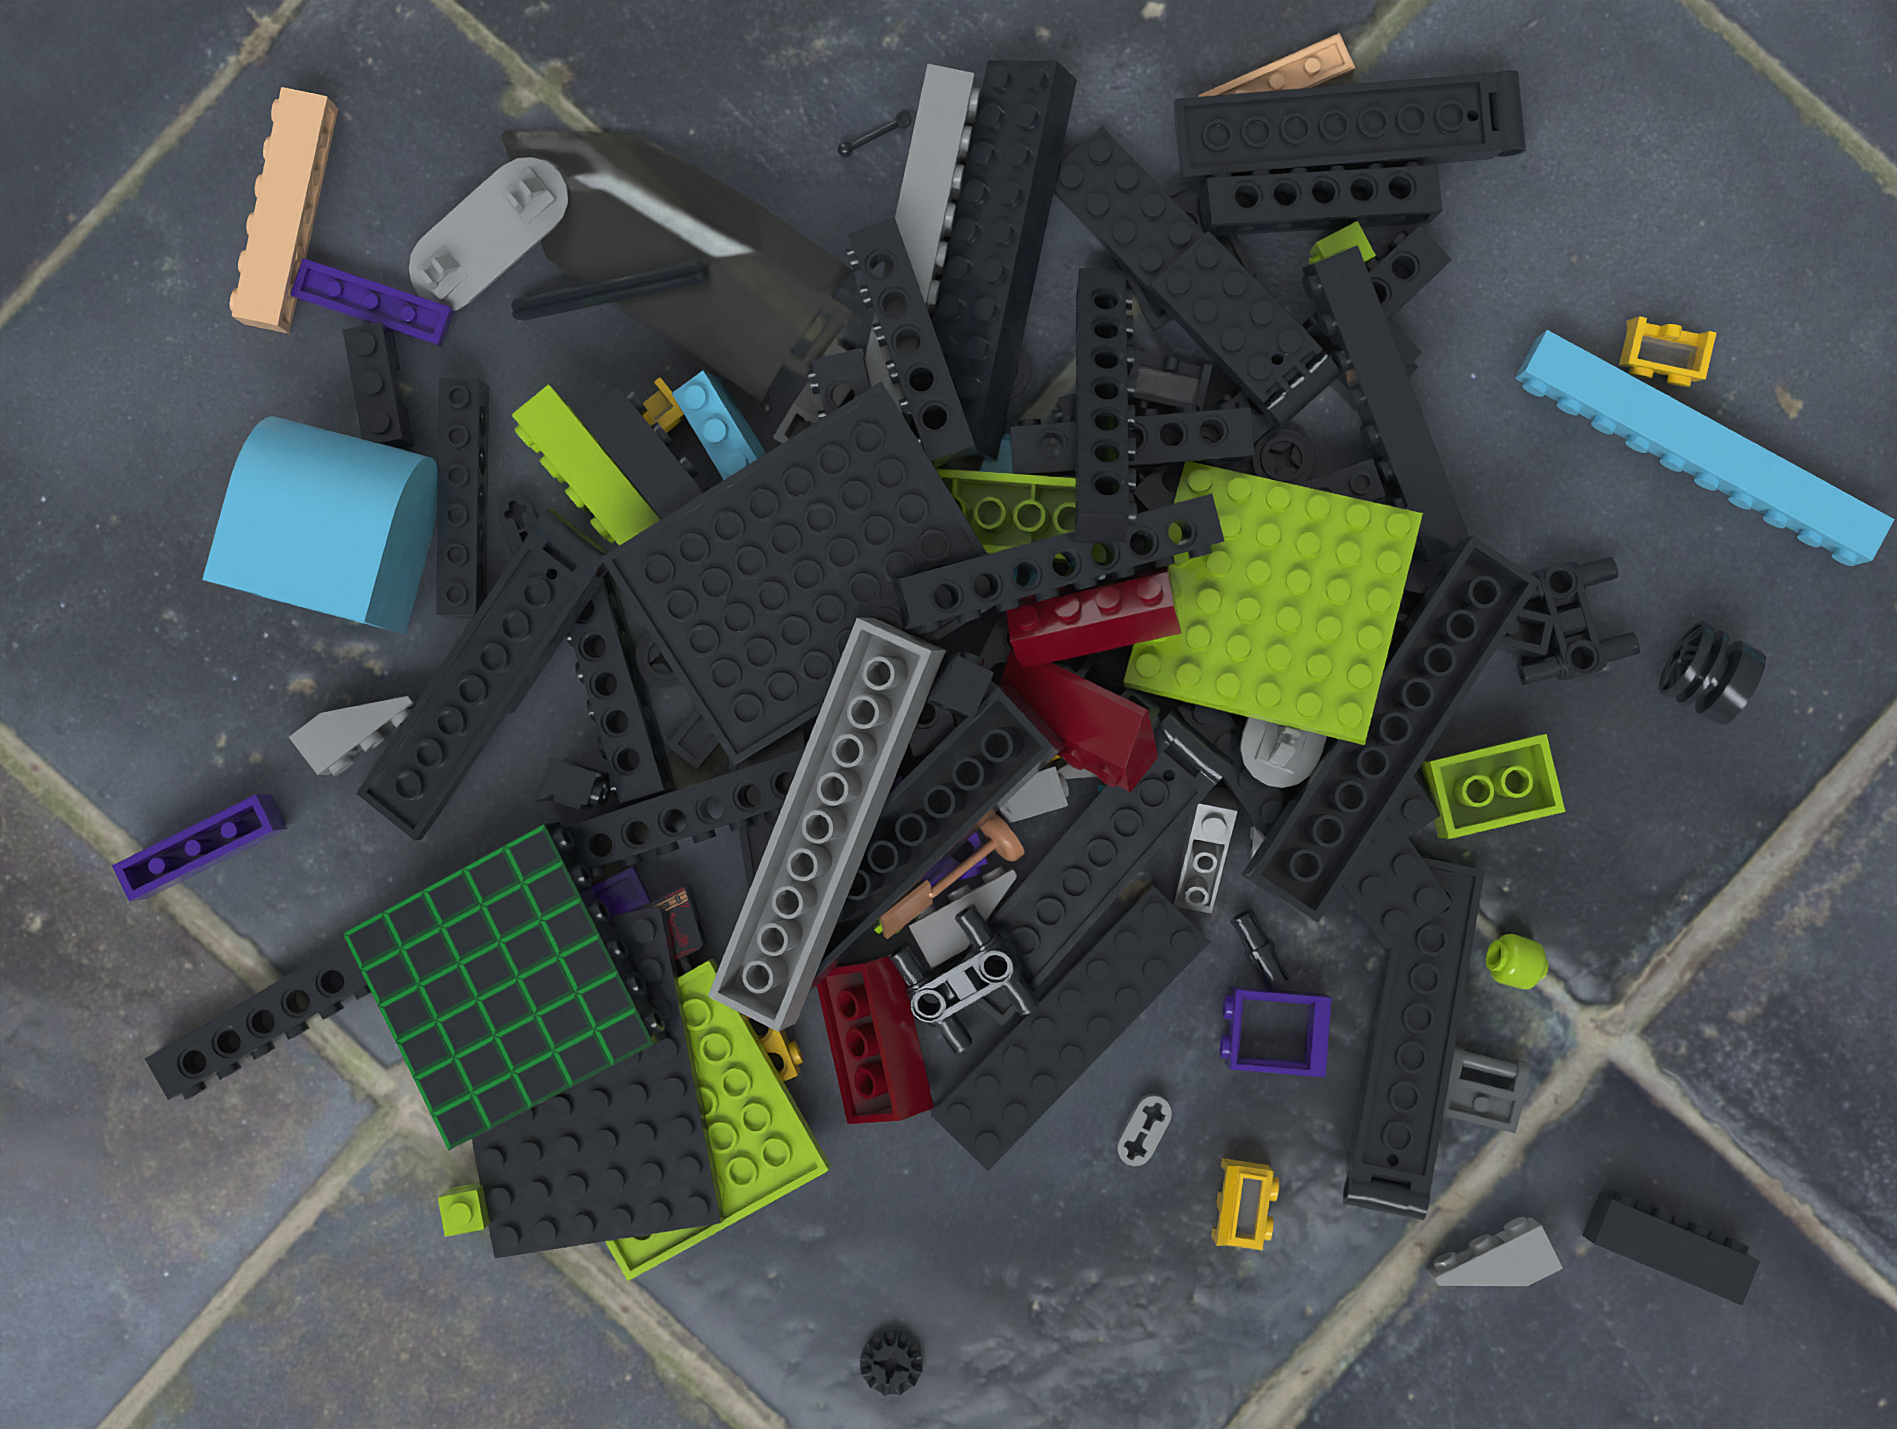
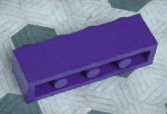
(199, 847)

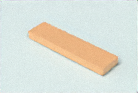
(1303, 69)

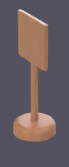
(999, 838)

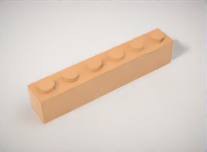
(284, 209)

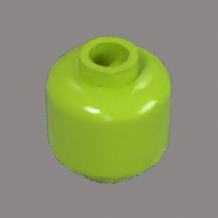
(1517, 961)

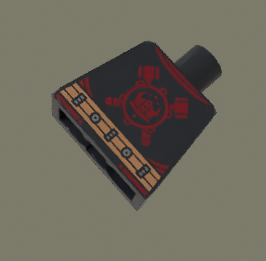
(684, 926)

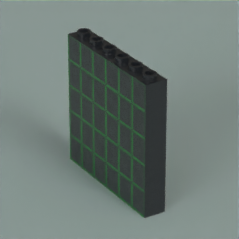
(505, 984)

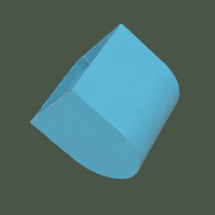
(326, 523)

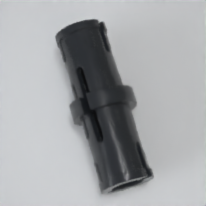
(1259, 949)

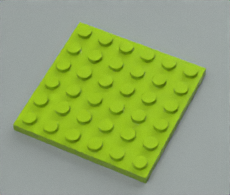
(1287, 609)
(751, 1120)

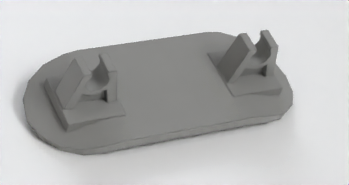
(488, 232)
(1279, 753)

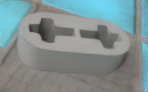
(1152, 1134)

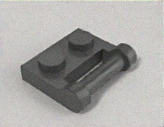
(1483, 1102)

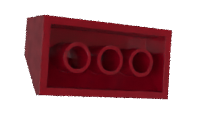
(1094, 618)
(1096, 725)
(874, 1042)

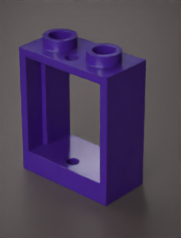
(1316, 1032)

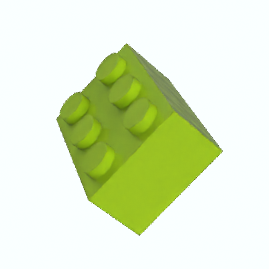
(1493, 786)

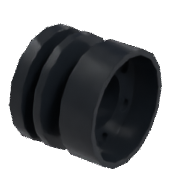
(1712, 673)

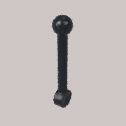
(902, 121)

